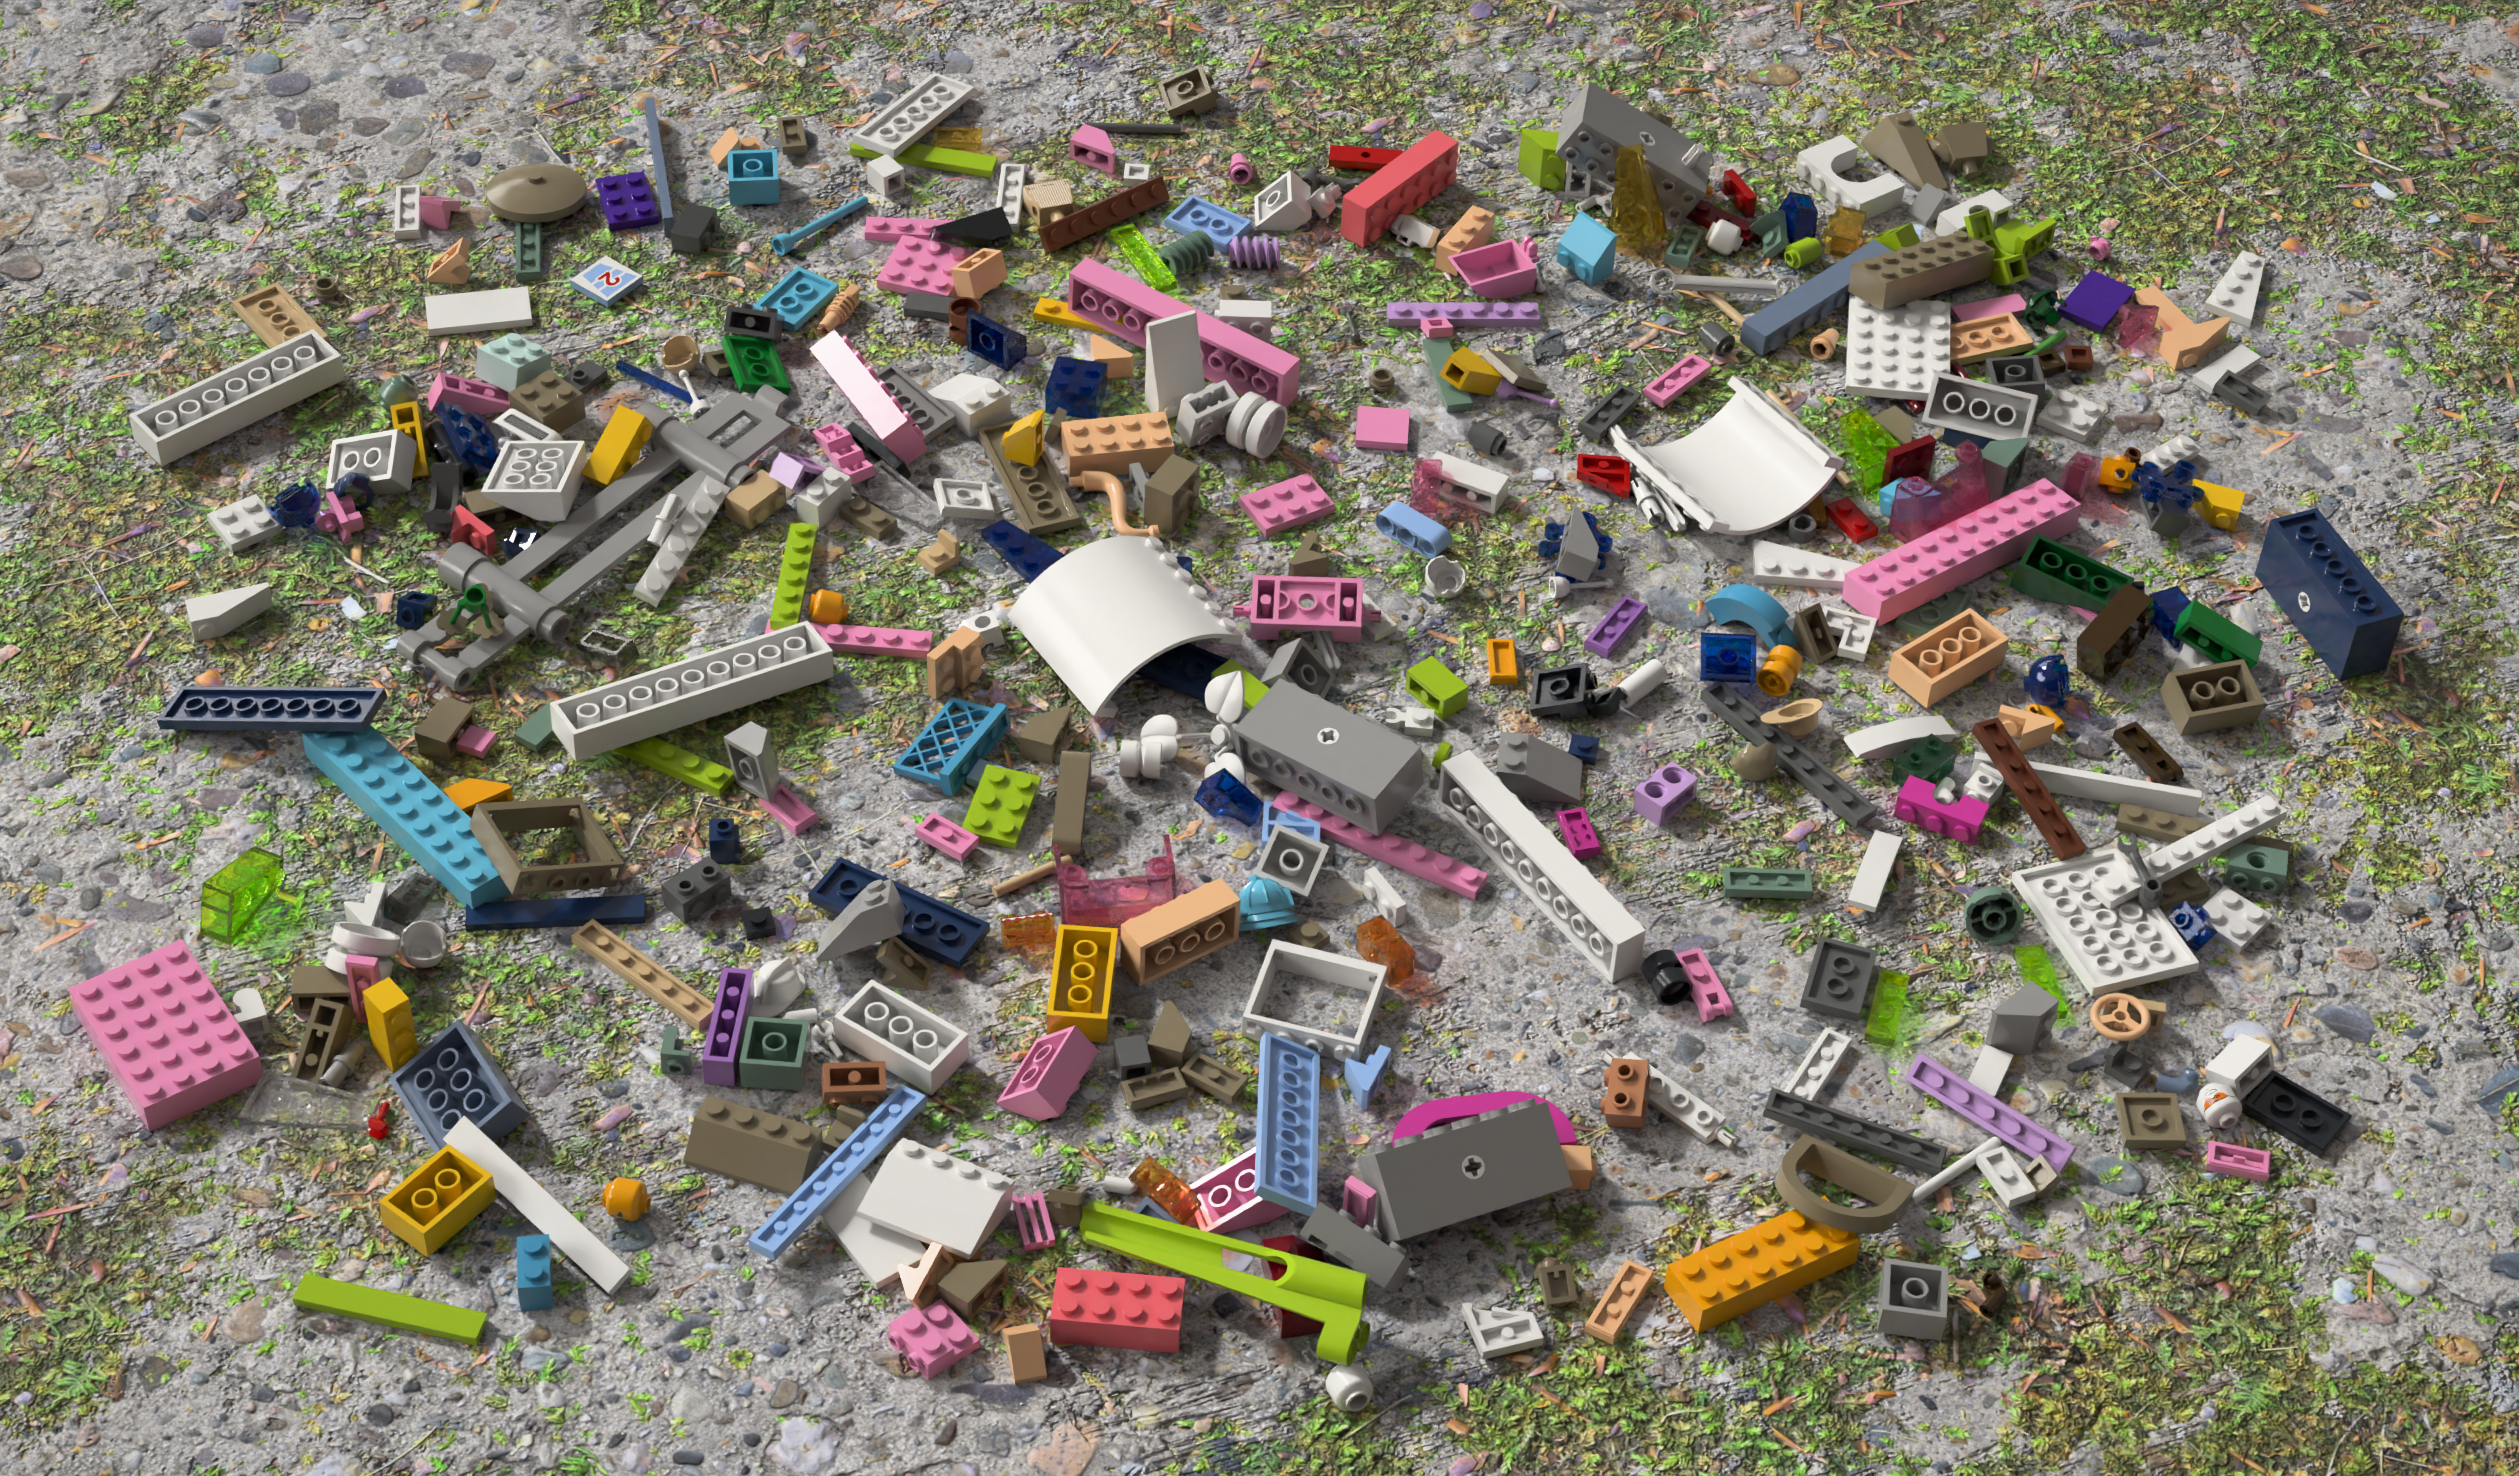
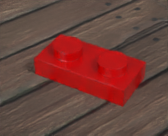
(1739, 193)
(1851, 520)

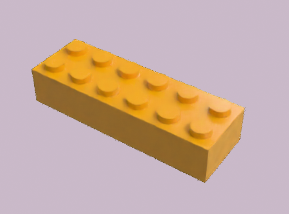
(1757, 1267)

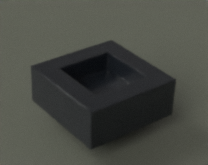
(1607, 703)
(758, 923)

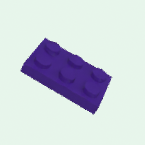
(626, 201)

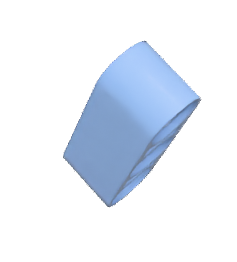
(1413, 529)

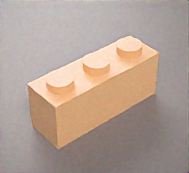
(1467, 234)

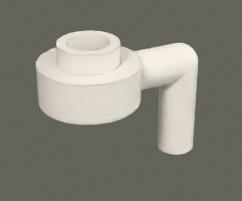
(1604, 201)

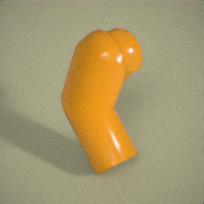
(2047, 711)

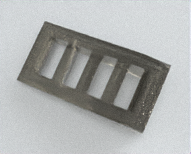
(611, 649)
(408, 901)

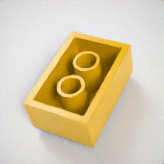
(437, 1200)

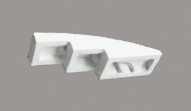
(1895, 737)
(1874, 871)

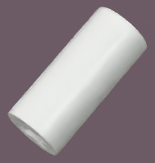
(1642, 682)

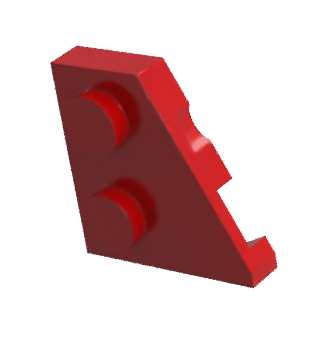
(1605, 472)

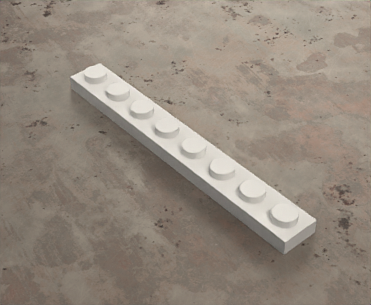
(2191, 850)

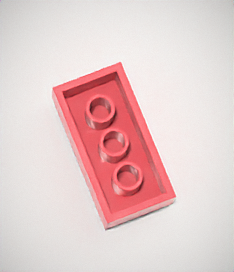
(1117, 1310)

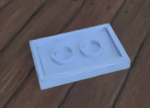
(1215, 221)

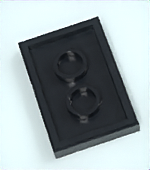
(2296, 1113)

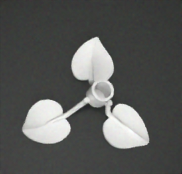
(1222, 696)

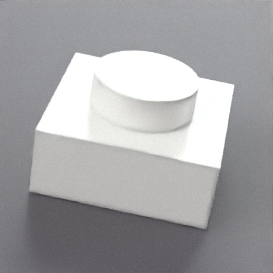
(1135, 174)

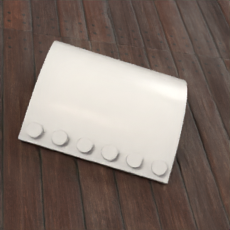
(1741, 467)
(1113, 612)

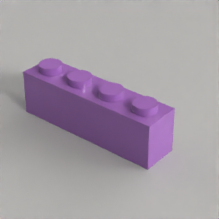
(728, 1026)

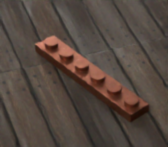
(1103, 213)
(2029, 789)

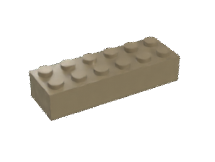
(1921, 270)

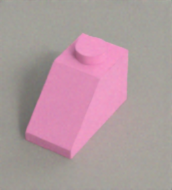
(1093, 148)

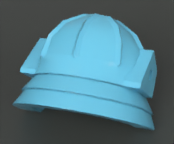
(1265, 904)

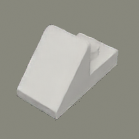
(371, 910)

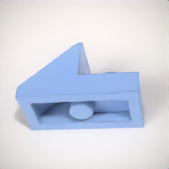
(1366, 1078)

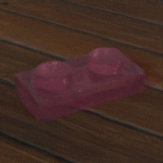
(1426, 485)

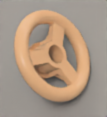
(2119, 1024)

